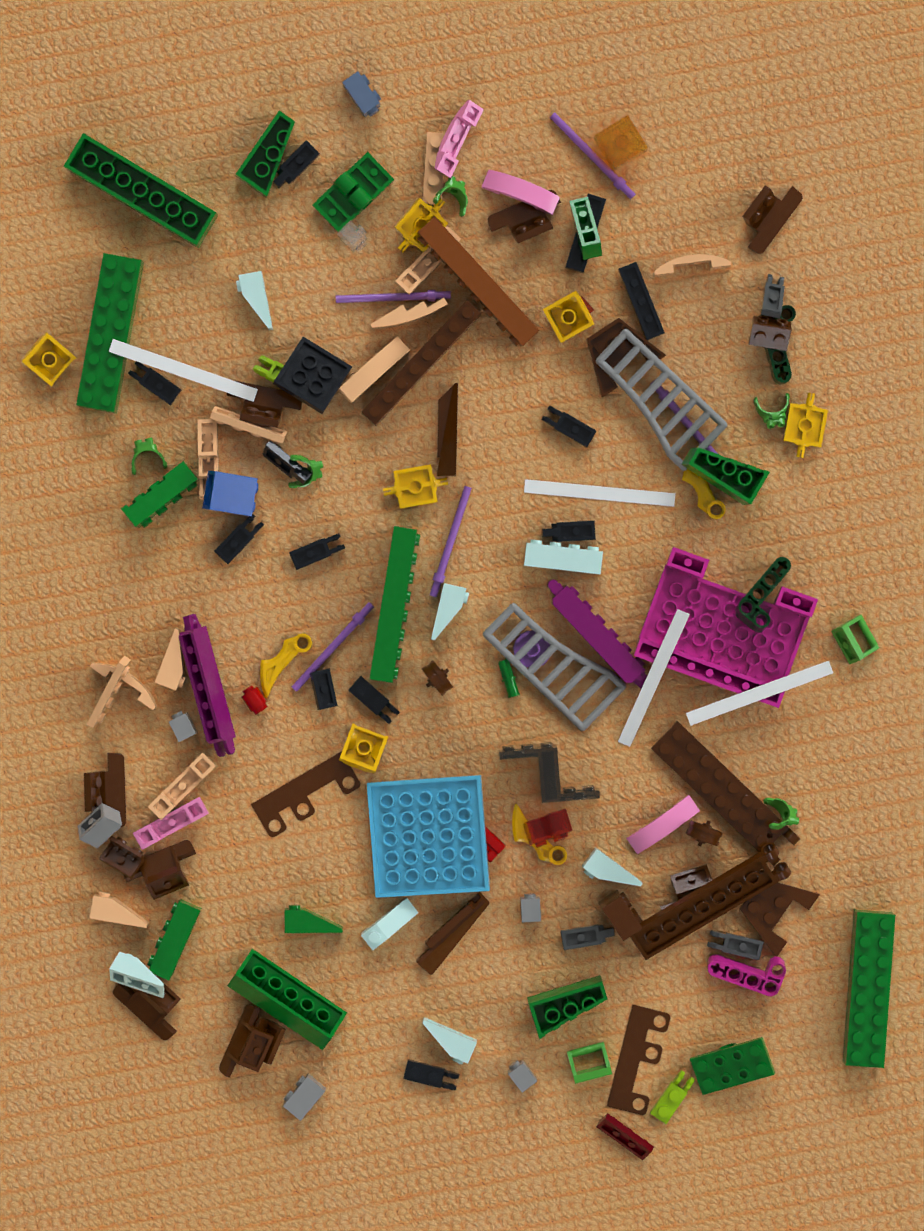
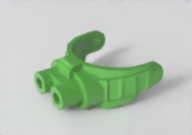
(457, 189)
(773, 418)
(141, 447)
(313, 466)
(787, 813)

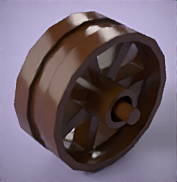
(437, 678)
(704, 833)

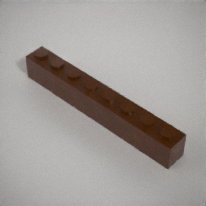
(421, 363)

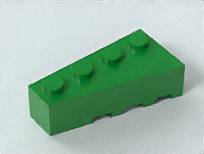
(263, 160)
(730, 476)
(161, 495)
(565, 1003)

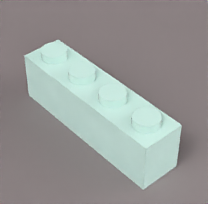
(563, 558)

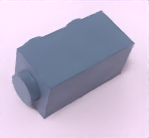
(361, 94)

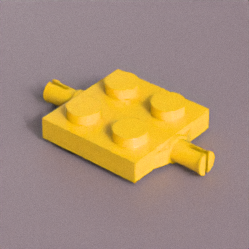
(416, 218)
(805, 425)
(415, 486)

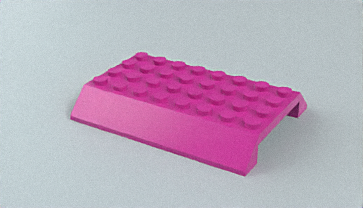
(716, 642)

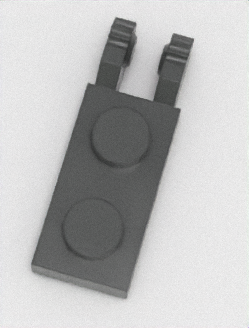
(773, 297)
(738, 945)

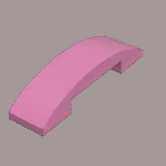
(455, 136)
(521, 190)
(170, 823)
(663, 825)

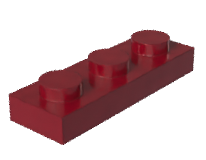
(625, 1136)

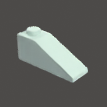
(254, 292)
(449, 605)
(606, 869)
(389, 924)
(134, 974)
(454, 1043)

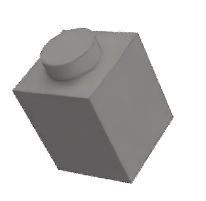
(182, 726)
(530, 908)
(521, 1075)

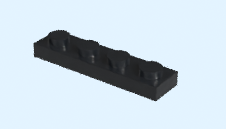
(575, 259)
(641, 301)

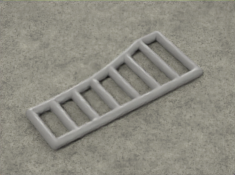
(640, 401)
(570, 656)

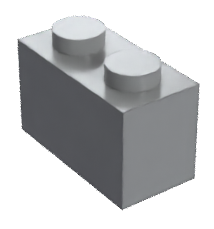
(99, 825)
(304, 1096)

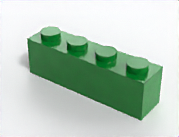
(174, 939)

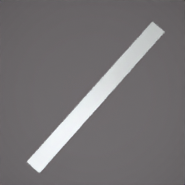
(183, 370)
(599, 493)
(654, 677)
(759, 693)

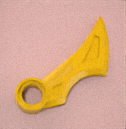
(704, 493)
(273, 667)
(519, 834)

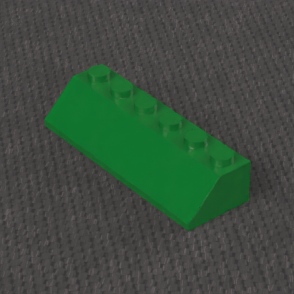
(287, 999)

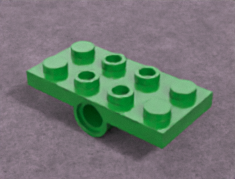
(353, 192)
(732, 1065)

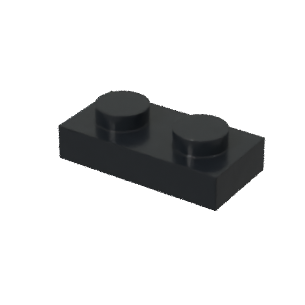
(323, 689)

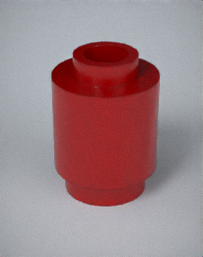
(254, 699)

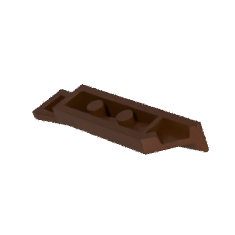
(447, 432)
(450, 933)

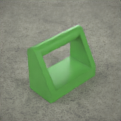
(848, 642)
(590, 1073)

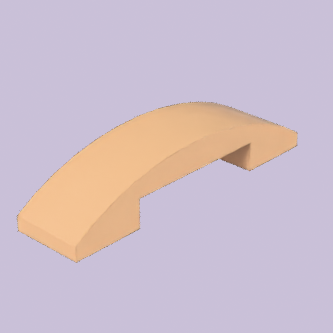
(714, 261)
(420, 269)
(145, 697)
(182, 786)

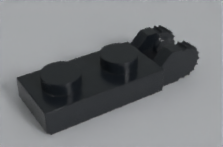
(157, 384)
(571, 427)
(237, 540)
(314, 552)
(372, 698)
(429, 1074)

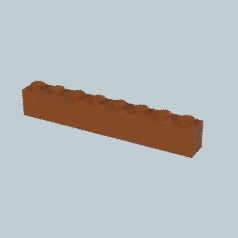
(477, 281)

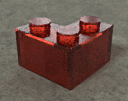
(551, 826)

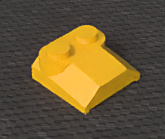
(568, 316)
(48, 358)
(363, 749)

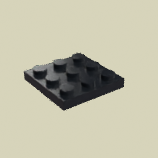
(312, 375)

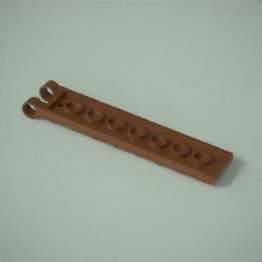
(720, 788)
(710, 902)

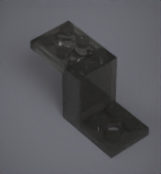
(549, 773)

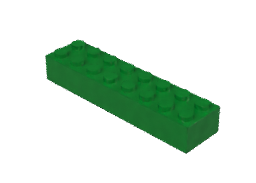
(140, 190)
(111, 320)
(393, 604)
(868, 988)

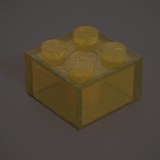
(620, 143)

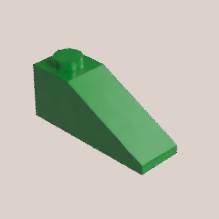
(586, 228)
(305, 921)

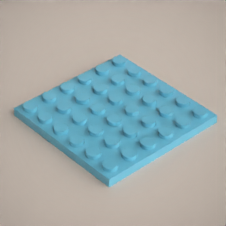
(428, 836)

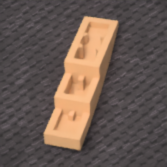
(401, 316)
(374, 369)
(207, 451)

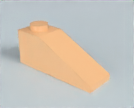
(172, 666)
(113, 910)

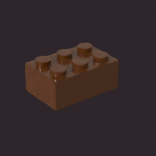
(618, 911)

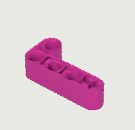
(745, 971)

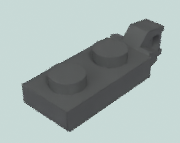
(585, 936)

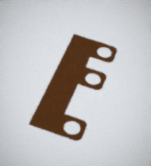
(298, 789)
(631, 1054)

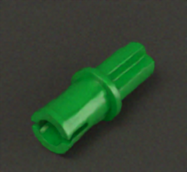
(508, 678)

